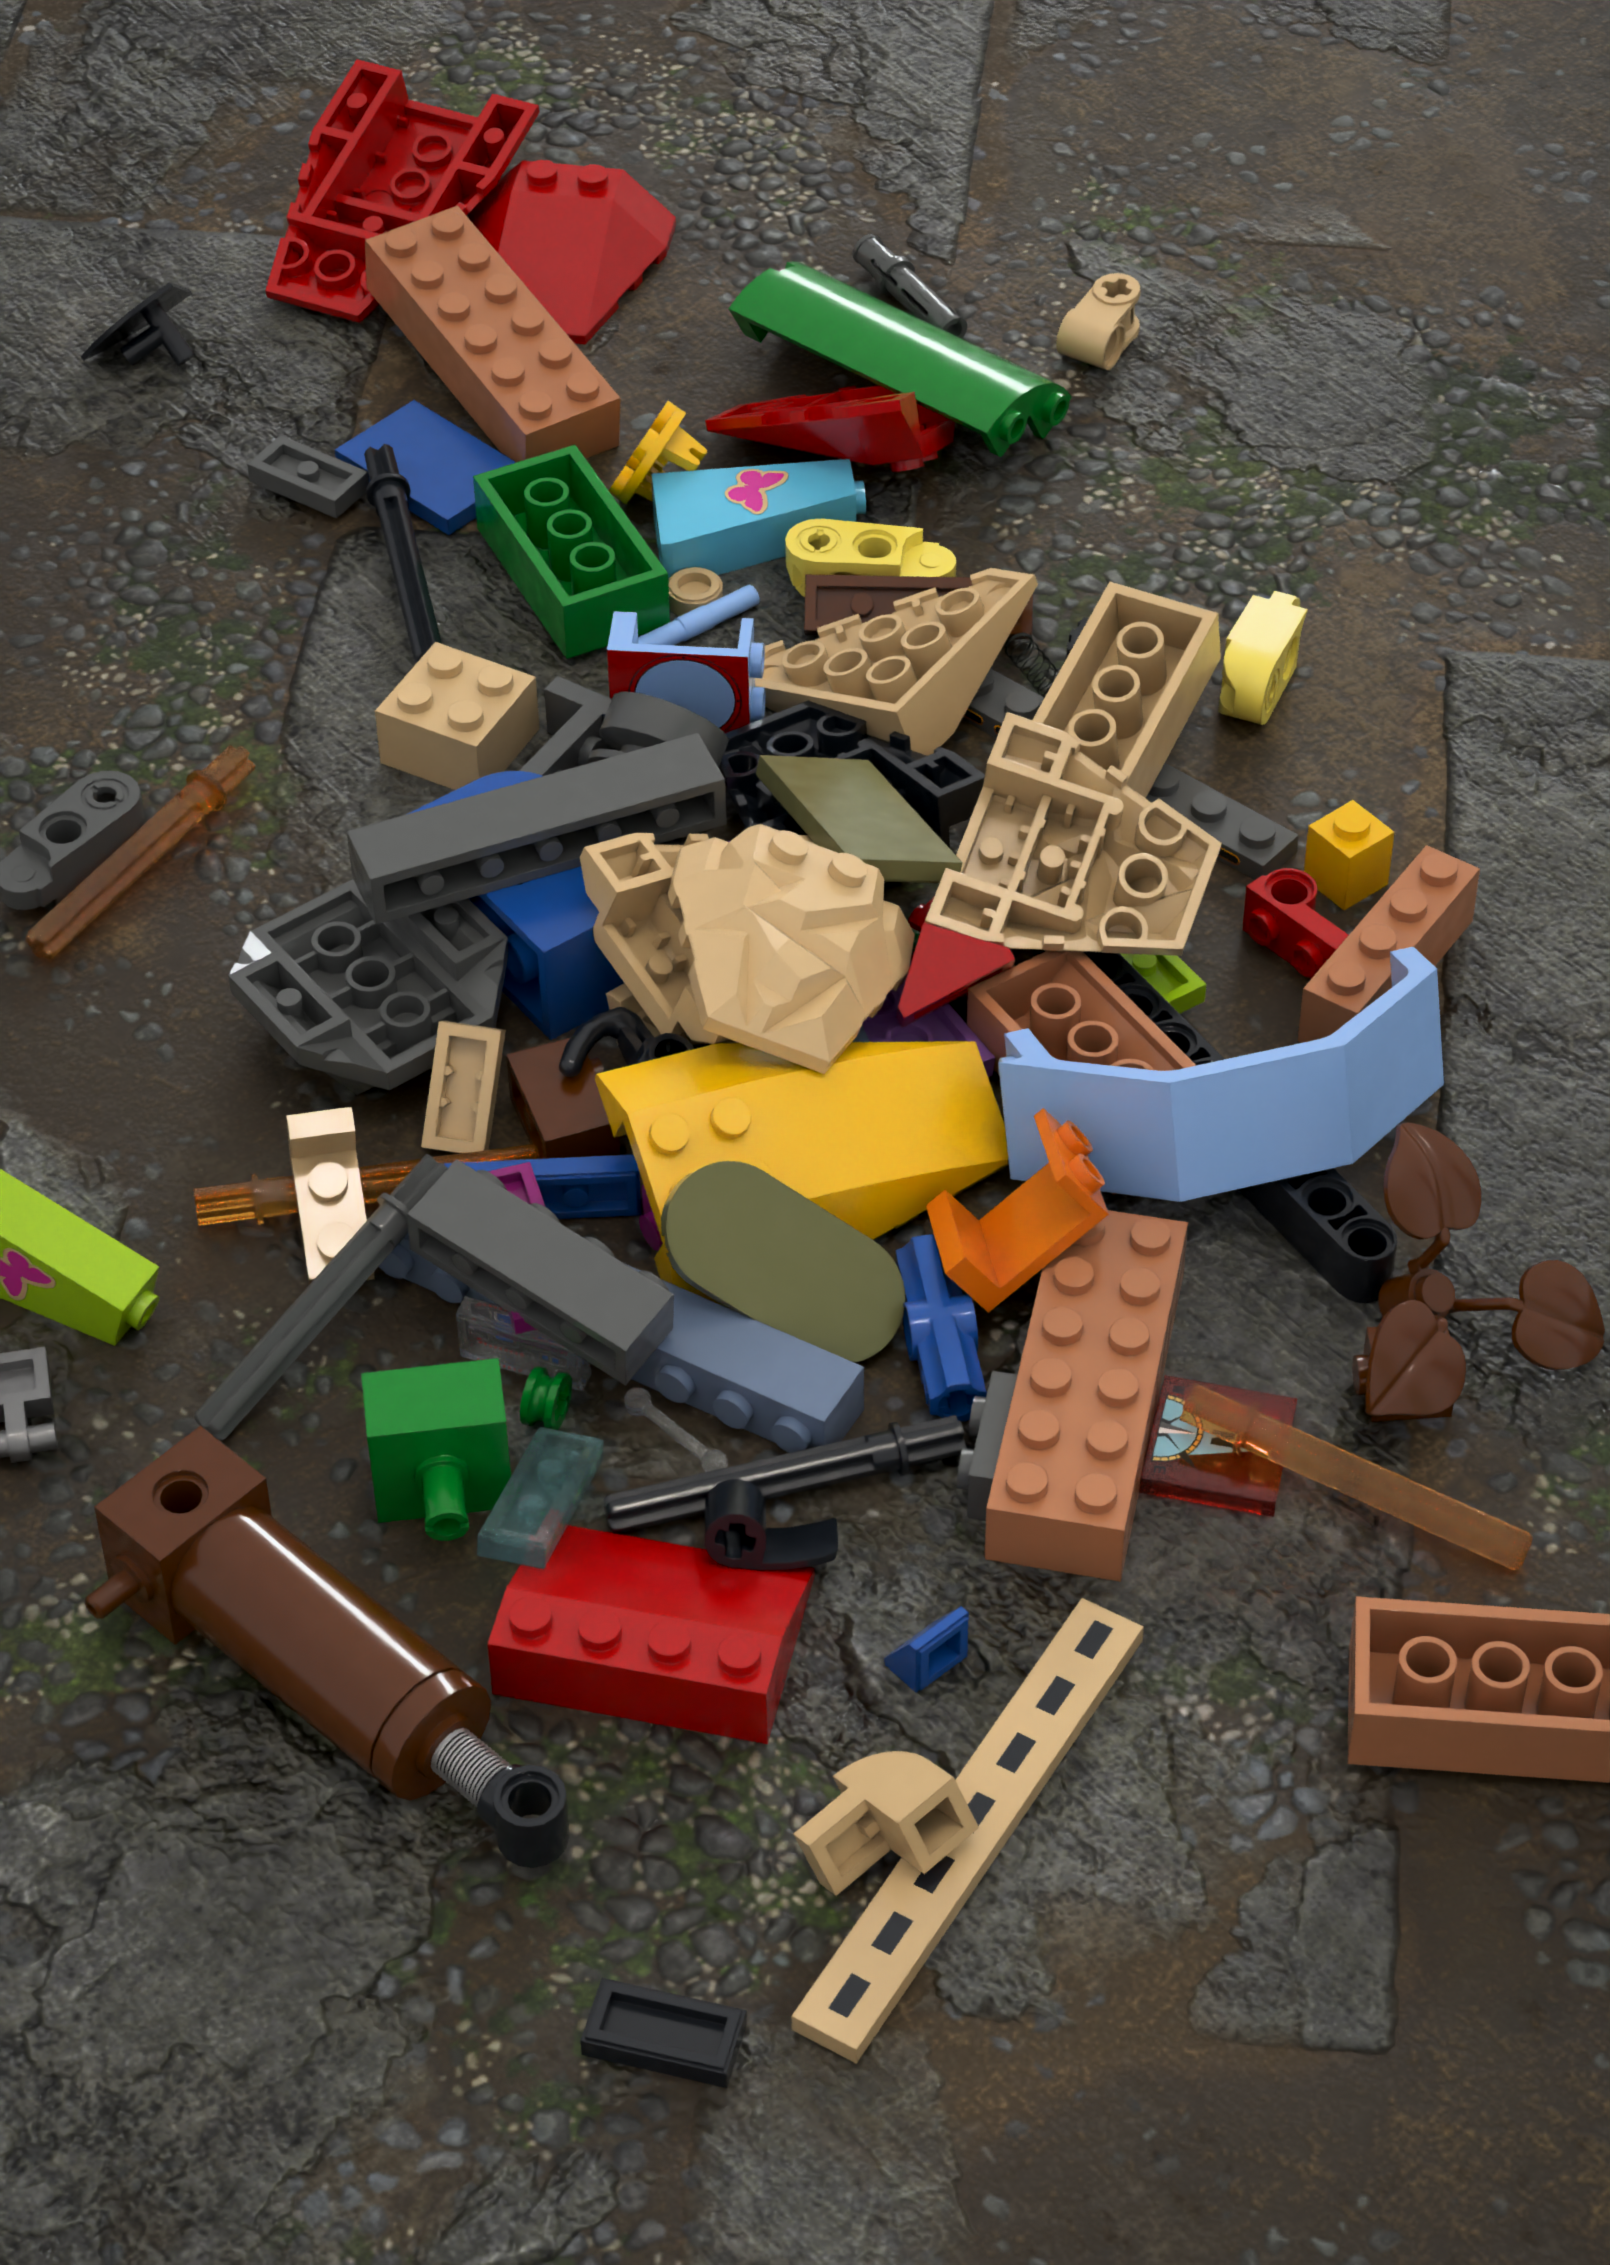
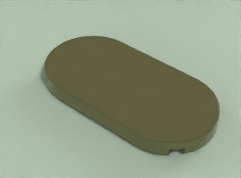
(782, 1260)

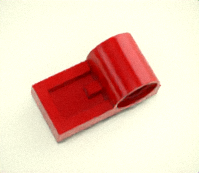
(1284, 919)

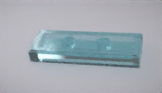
(540, 1498)

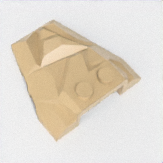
(1072, 855)
(640, 930)
(787, 942)

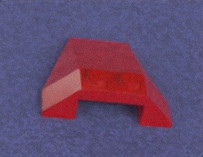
(575, 237)
(851, 423)

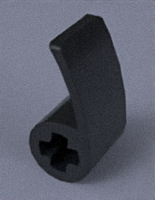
(751, 1543)

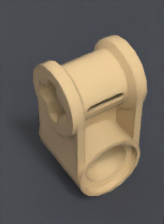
(1101, 322)

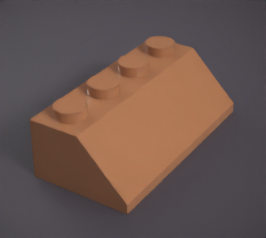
(1071, 1012)

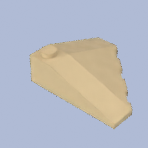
(904, 667)

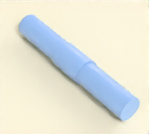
(702, 618)

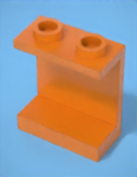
(1029, 1226)

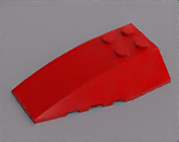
(378, 168)

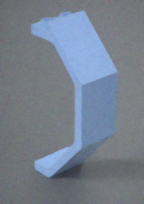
(1238, 1116)

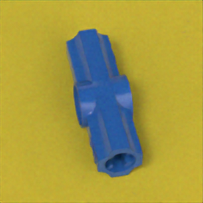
(939, 1330)

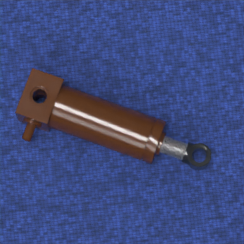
(200, 1551)

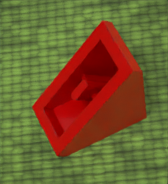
(945, 968)

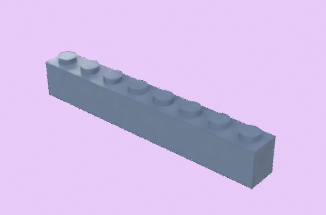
(719, 1364)

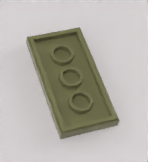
(857, 812)

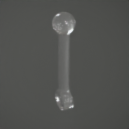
(639, 1404)

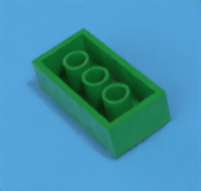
(570, 549)

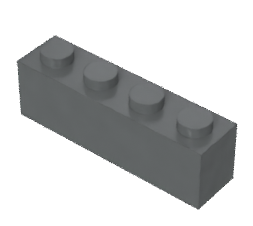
(541, 1270)

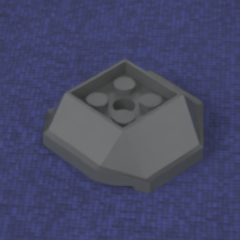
(366, 994)

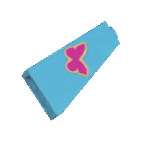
(743, 513)

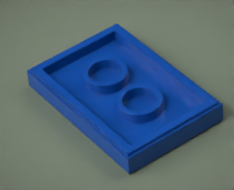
(433, 458)

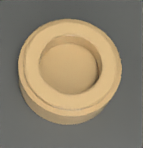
(692, 589)

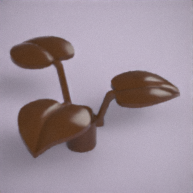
(1411, 1359)

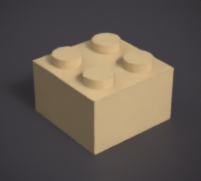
(457, 718)

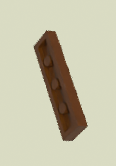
(842, 596)

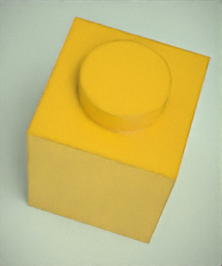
(1349, 854)

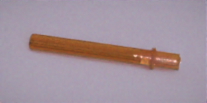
(204, 793)
(278, 1196)
(1356, 1477)

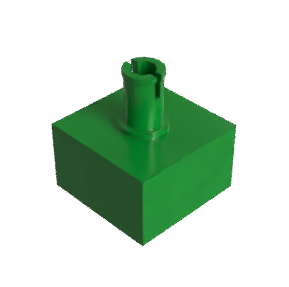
(437, 1443)

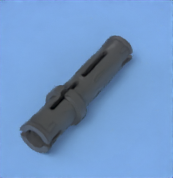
(897, 279)

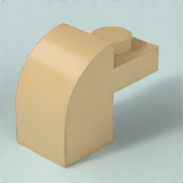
(884, 1806)

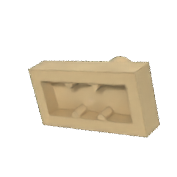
(463, 1087)

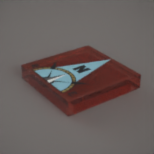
(1201, 1467)

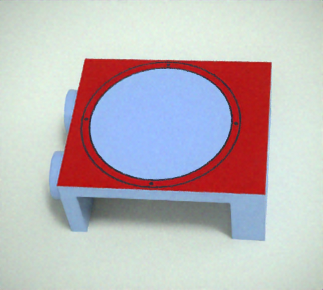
(701, 679)

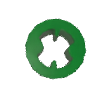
(545, 1398)

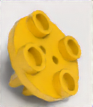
(661, 444)

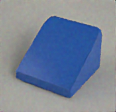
(931, 1650)

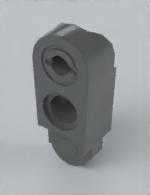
(71, 839)

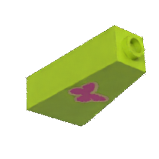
(70, 1267)

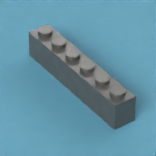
(534, 827)

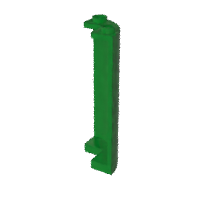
(901, 353)

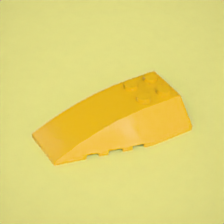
(859, 1141)

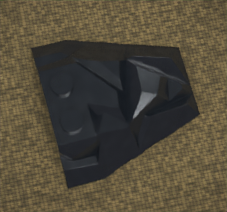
(936, 786)

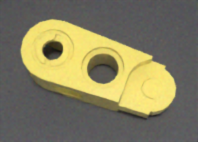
(862, 549)
(1261, 656)

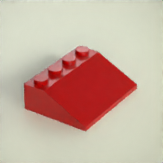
(649, 1634)

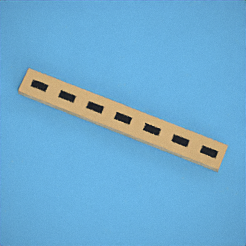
(999, 1787)

